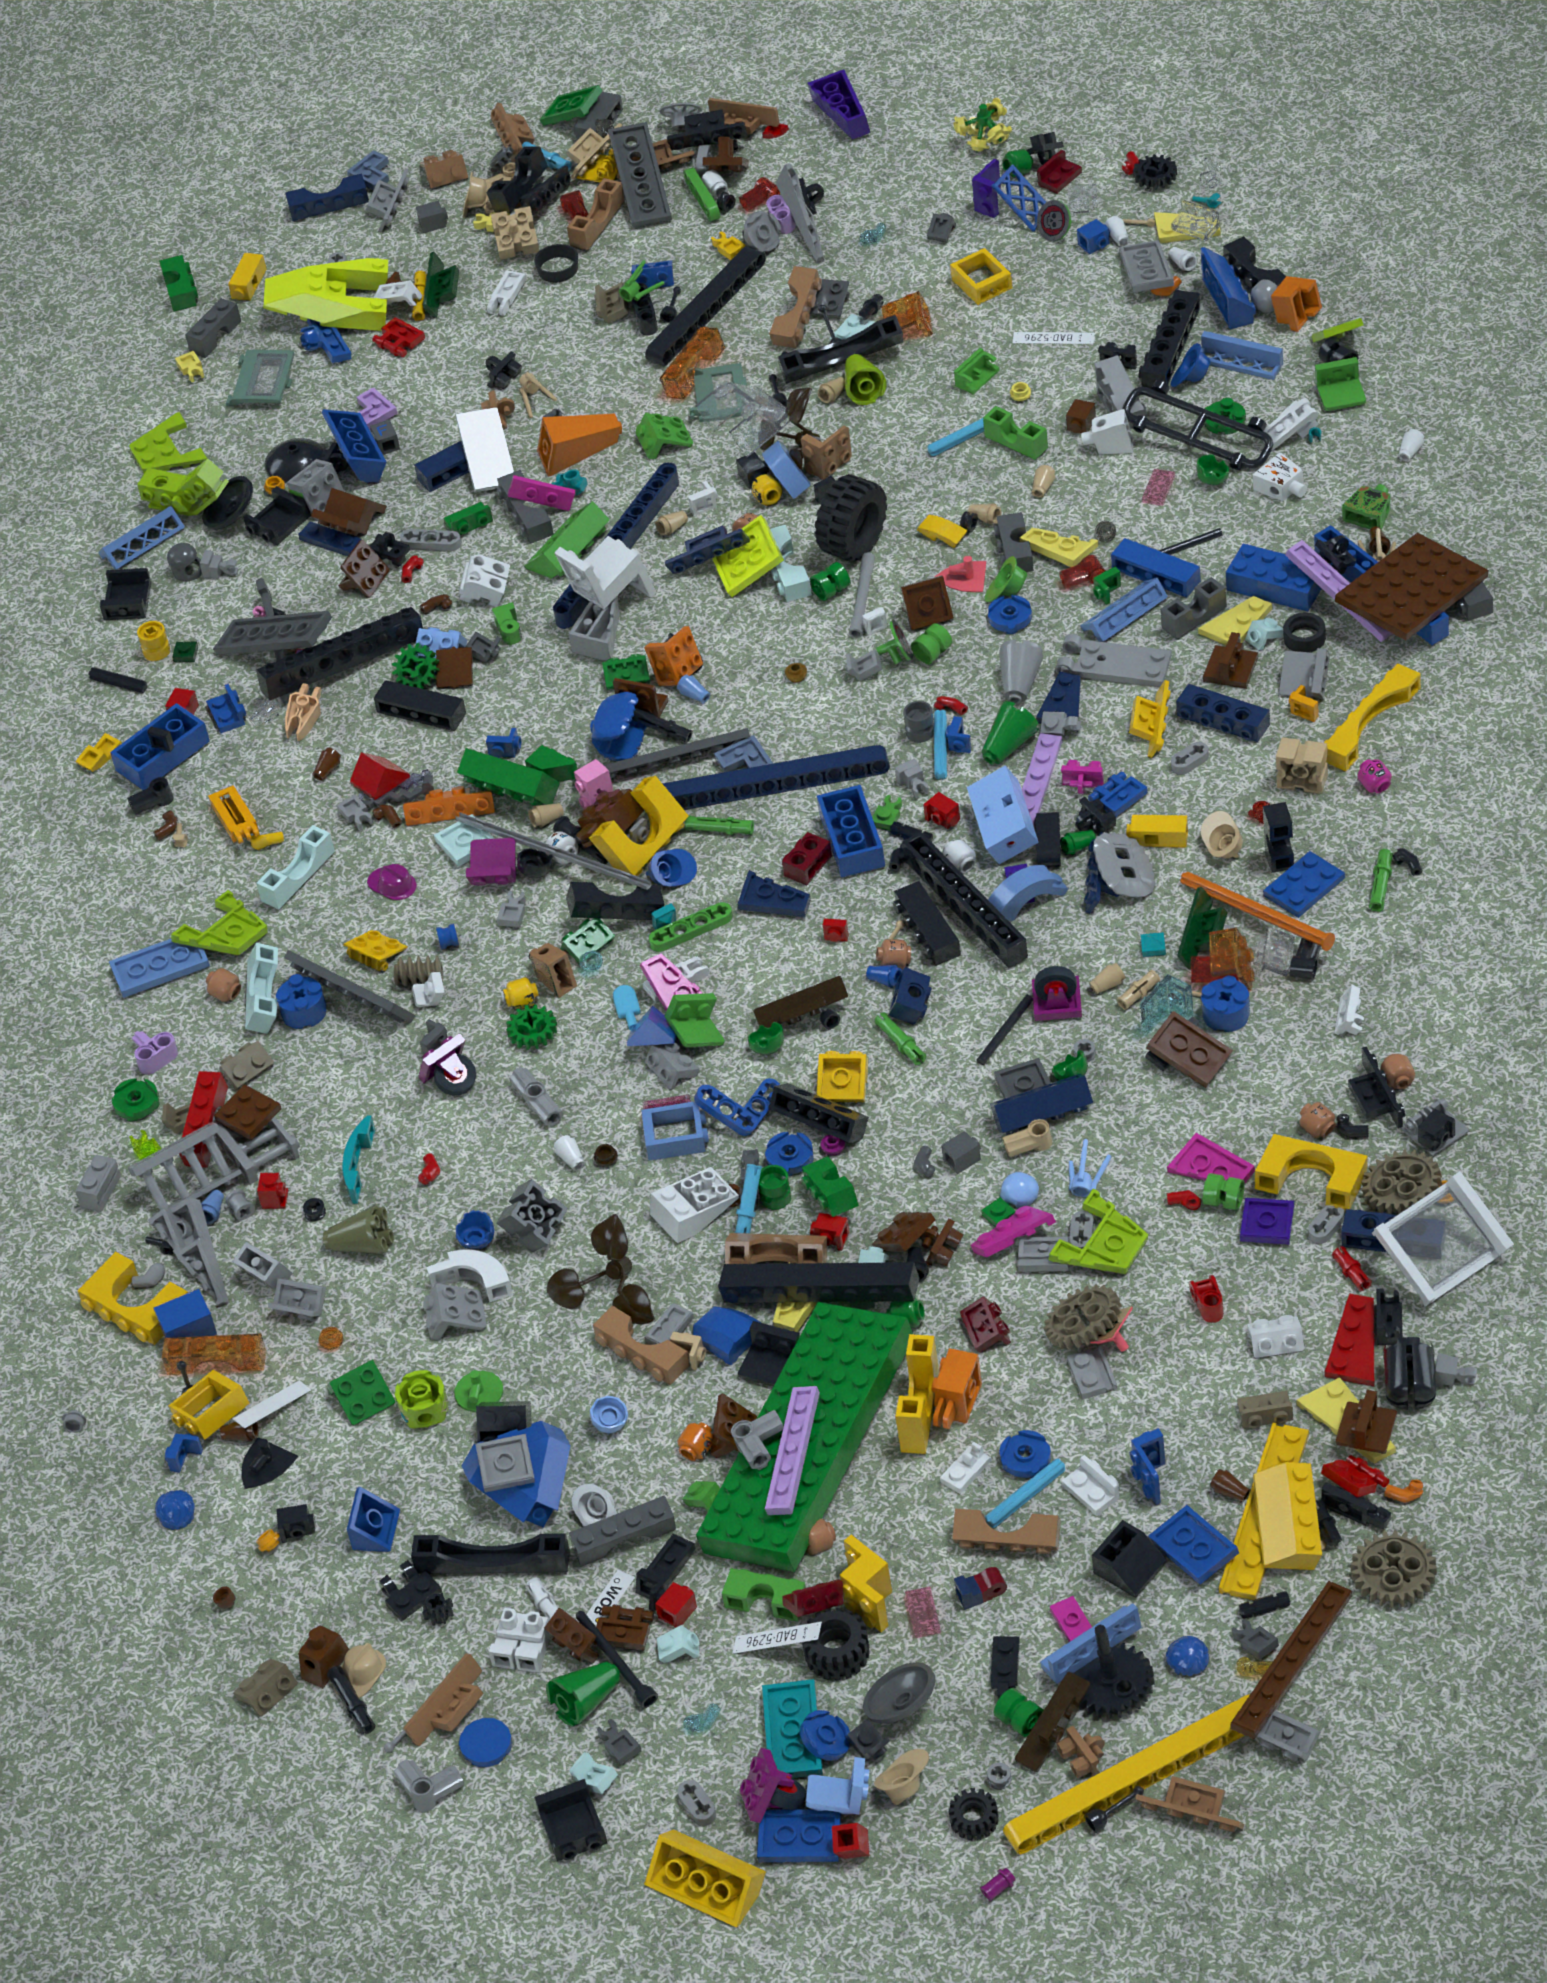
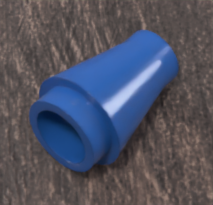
(884, 974)

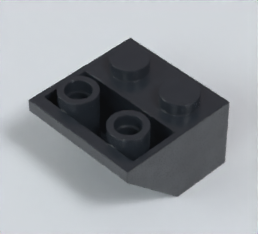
(501, 1417)
(1127, 1559)

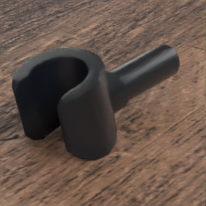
(165, 1246)

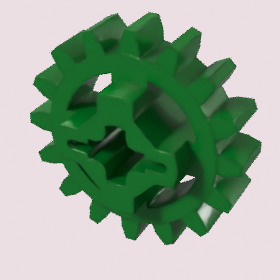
(407, 662)
(520, 1029)

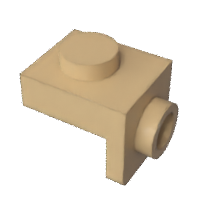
(693, 1346)

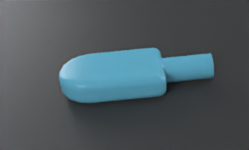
(626, 1004)

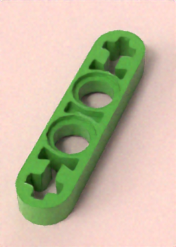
(701, 194)
(689, 924)

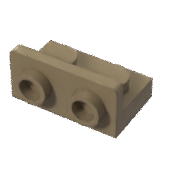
(1265, 1409)

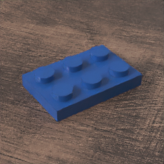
(1304, 884)
(1193, 1544)
(797, 1836)

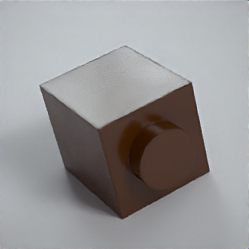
(1080, 416)

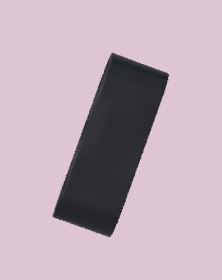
(645, 313)
(1049, 839)

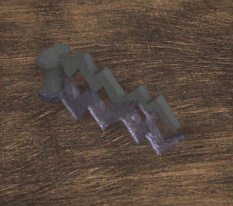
(427, 786)

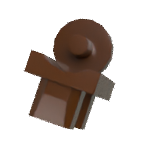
(939, 1252)

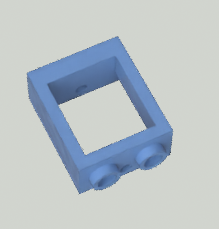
(675, 1145)

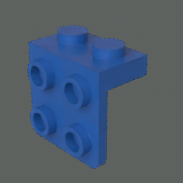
(1147, 1456)

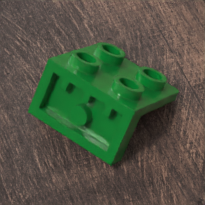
(361, 1392)

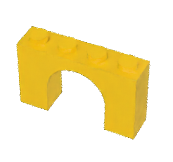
(665, 818)
(1290, 1154)
(106, 1285)
(916, 1409)

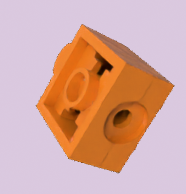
(956, 1387)

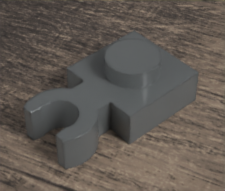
(1255, 1641)
(619, 1744)

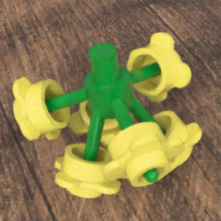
(985, 118)

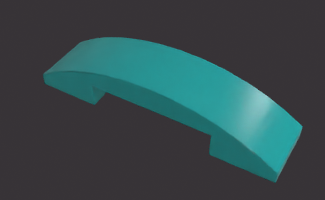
(360, 1138)

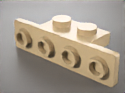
(587, 150)

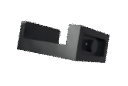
(278, 517)
(126, 594)
(570, 1820)

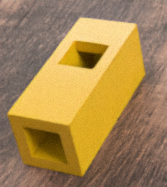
(247, 276)
(1159, 830)

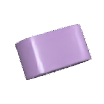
(778, 207)
(155, 1051)

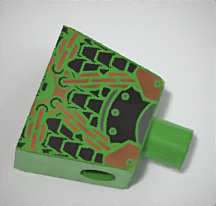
(1367, 507)

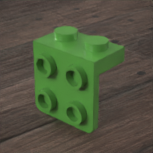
(1339, 384)
(660, 429)

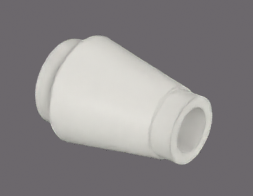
(1117, 230)
(1184, 259)
(1410, 444)
(569, 1152)

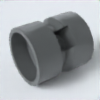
(918, 721)

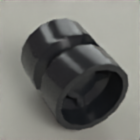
(1335, 349)

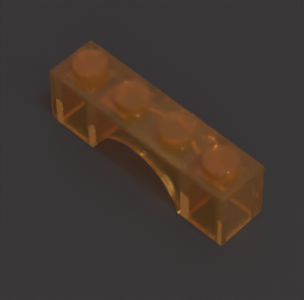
(679, 376)
(242, 1351)

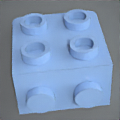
(439, 640)
(839, 1793)

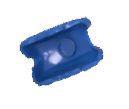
(613, 728)

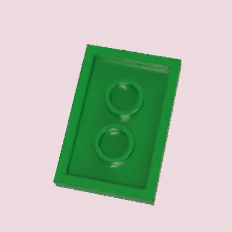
(571, 105)

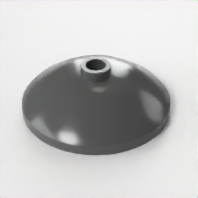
(899, 1693)

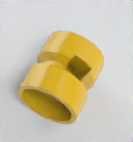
(153, 640)

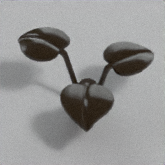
(795, 409)
(610, 1240)

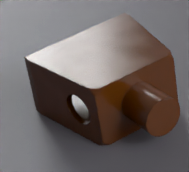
(321, 1653)

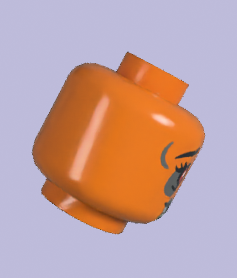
(695, 1441)

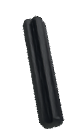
(118, 680)

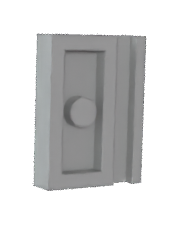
(1035, 1254)
(1091, 1372)

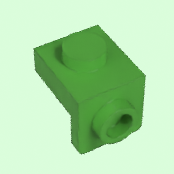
(701, 1494)

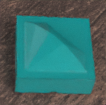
(663, 916)
(1153, 944)

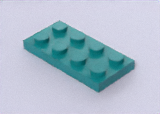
(784, 1711)

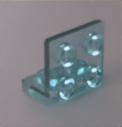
(1166, 997)

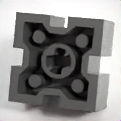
(532, 1215)

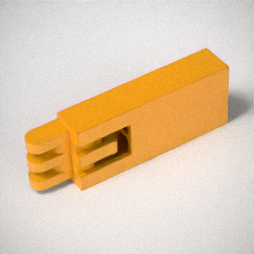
(234, 814)

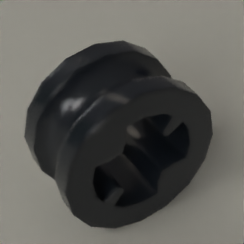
(726, 202)
(969, 521)
(314, 1203)

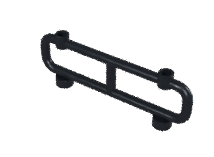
(1159, 392)

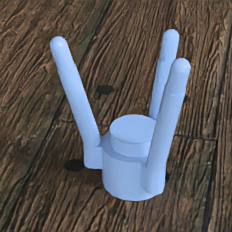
(1081, 1183)

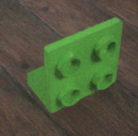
(691, 1020)

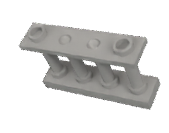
(185, 1147)
(238, 1152)

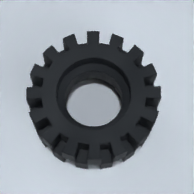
(973, 1827)

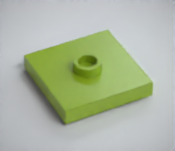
(1337, 331)

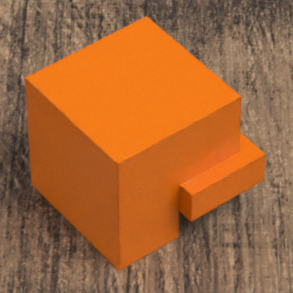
(1295, 301)

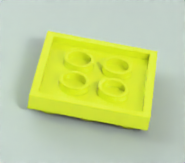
(752, 560)

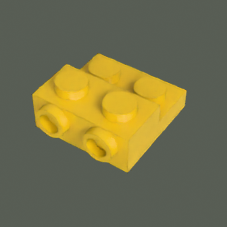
(842, 1076)

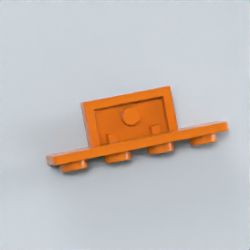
(447, 805)

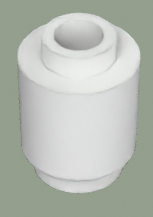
(714, 183)

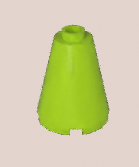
(863, 380)

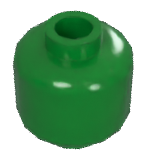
(1020, 159)
(912, 1310)

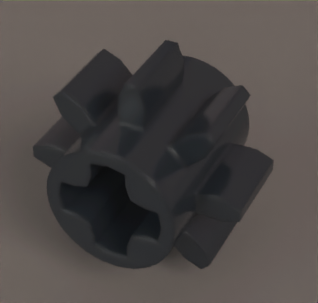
(437, 1609)

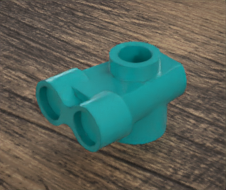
(572, 480)

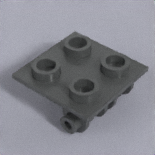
(832, 295)

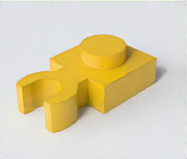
(727, 246)

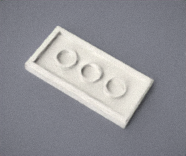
(484, 447)

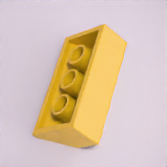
(1287, 1517)
(704, 1877)

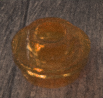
(330, 1333)

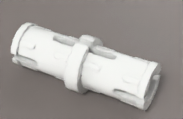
(543, 1599)

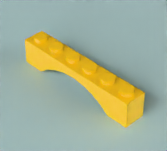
(1395, 689)

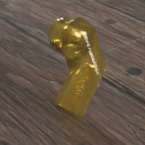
(1248, 1668)

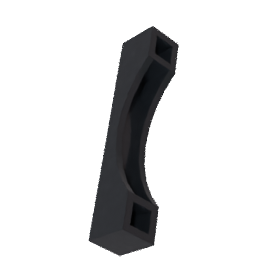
(810, 361)
(445, 1556)

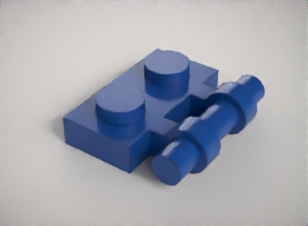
(1122, 796)

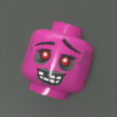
(1374, 776)

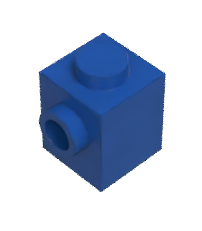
(1093, 236)

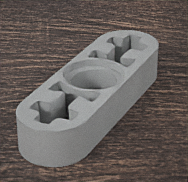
(442, 543)

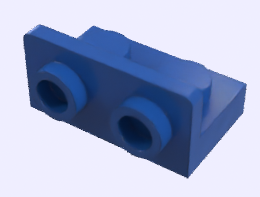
(655, 273)
(227, 711)

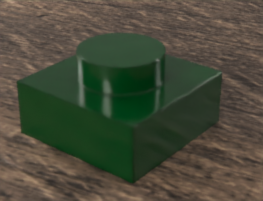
(185, 651)

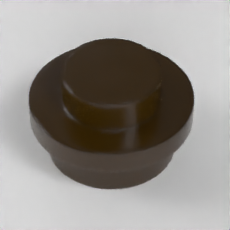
(605, 1155)

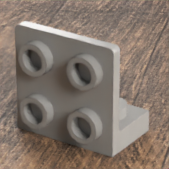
(316, 483)
(1305, 670)

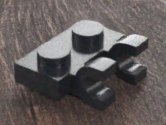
(409, 1598)

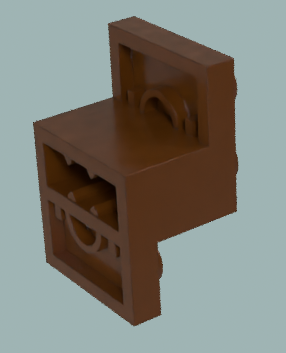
(348, 512)

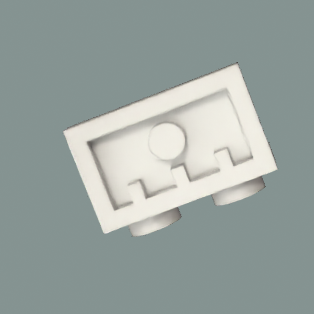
(1092, 1486)

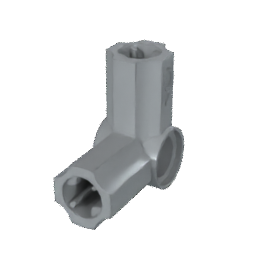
(750, 1435)
(427, 1790)

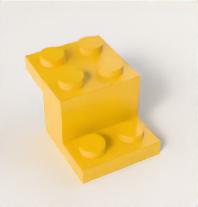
(866, 1584)

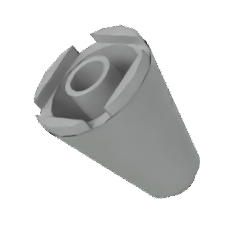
(1019, 668)

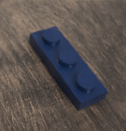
(328, 538)

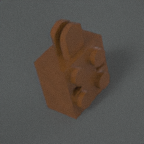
(609, 806)

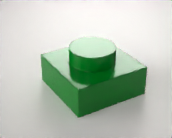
(997, 1211)

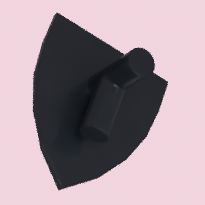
(264, 1463)

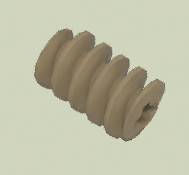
(415, 971)

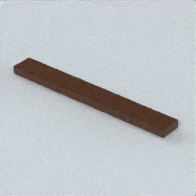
(1291, 1660)

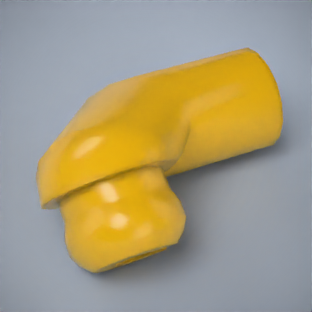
(266, 839)

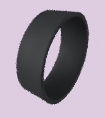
(556, 251)

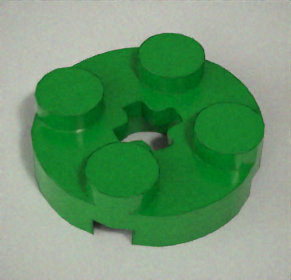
(1228, 408)
(137, 1109)

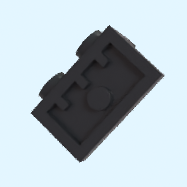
(768, 1353)

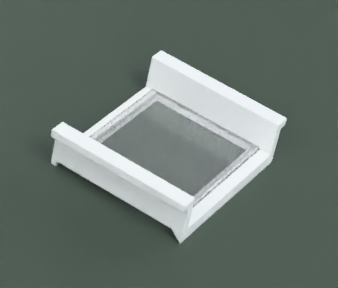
(1443, 1238)

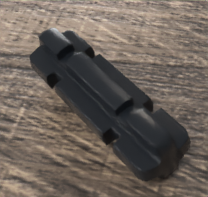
(907, 831)
(1264, 1604)

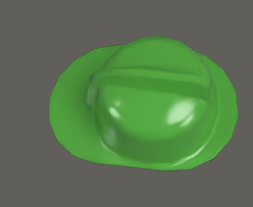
(1007, 582)

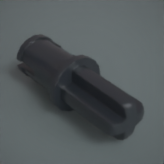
(871, 306)
(1327, 1525)

